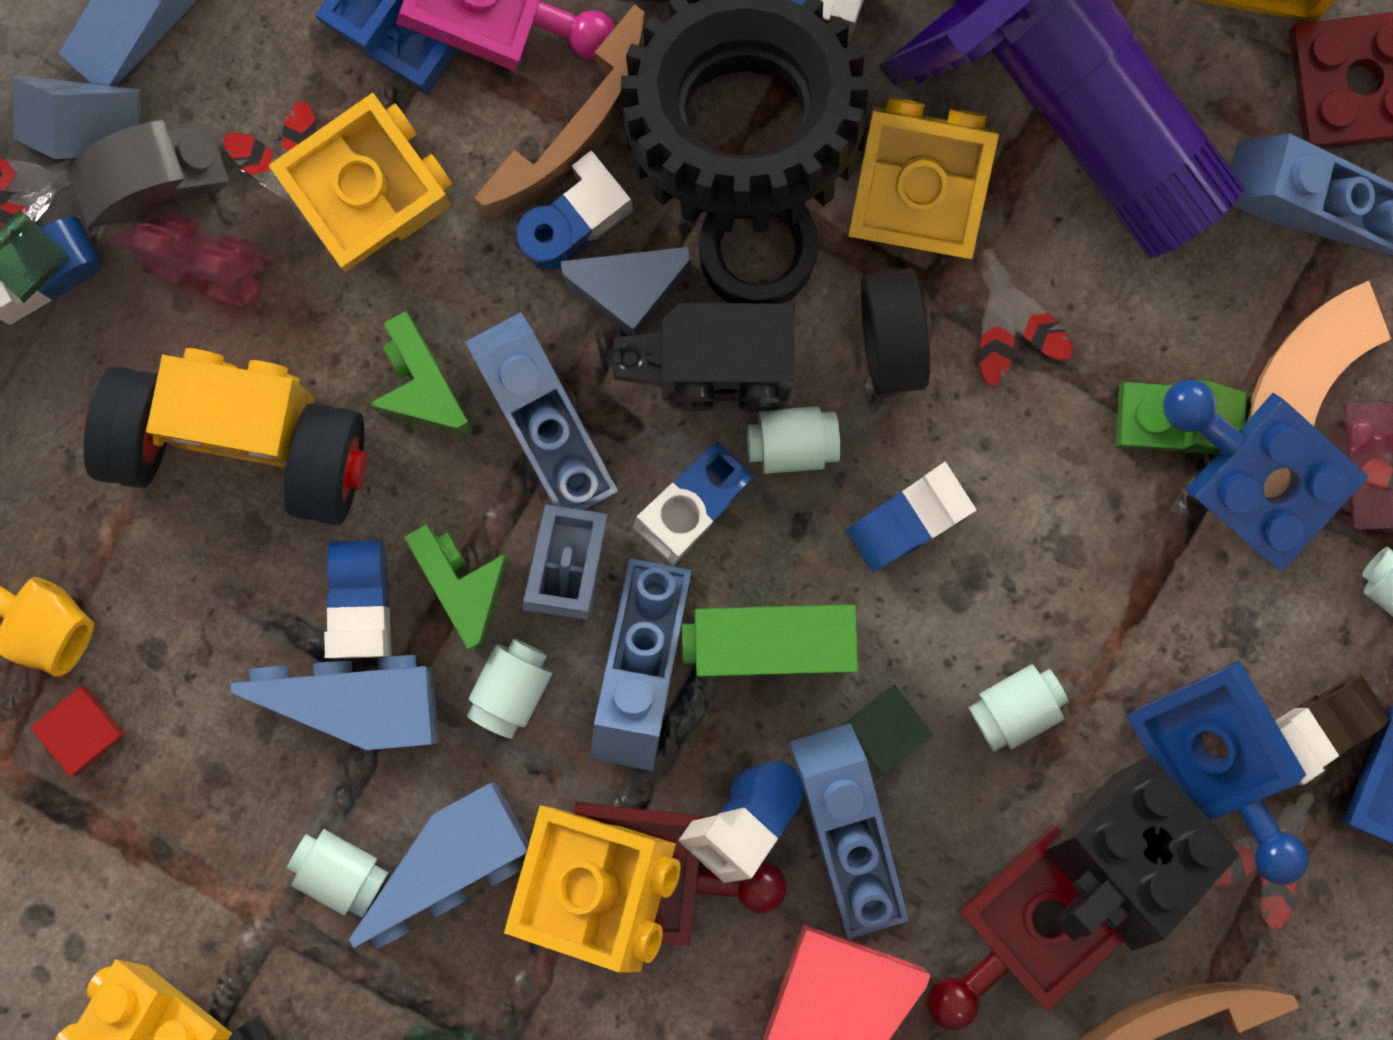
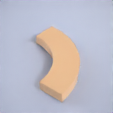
(1316, 356)

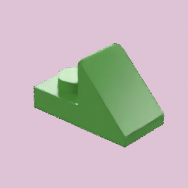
(428, 396)
(1144, 425)
(468, 599)

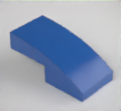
(374, 31)

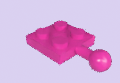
(501, 27)

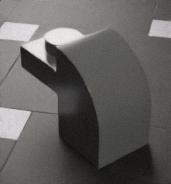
(140, 167)

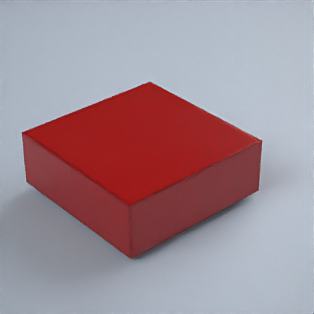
(78, 731)

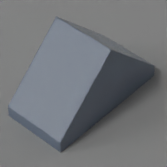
(68, 115)
(628, 286)
(566, 562)

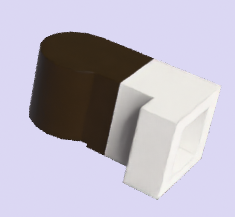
(1332, 724)

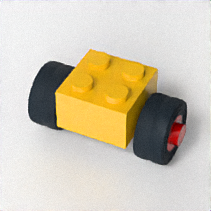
(231, 414)

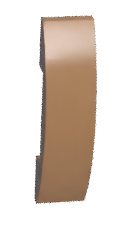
(520, 182)
(1237, 1003)

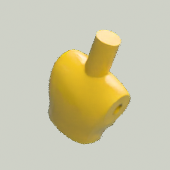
(43, 627)

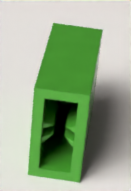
(771, 641)

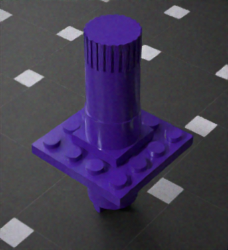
(1101, 101)

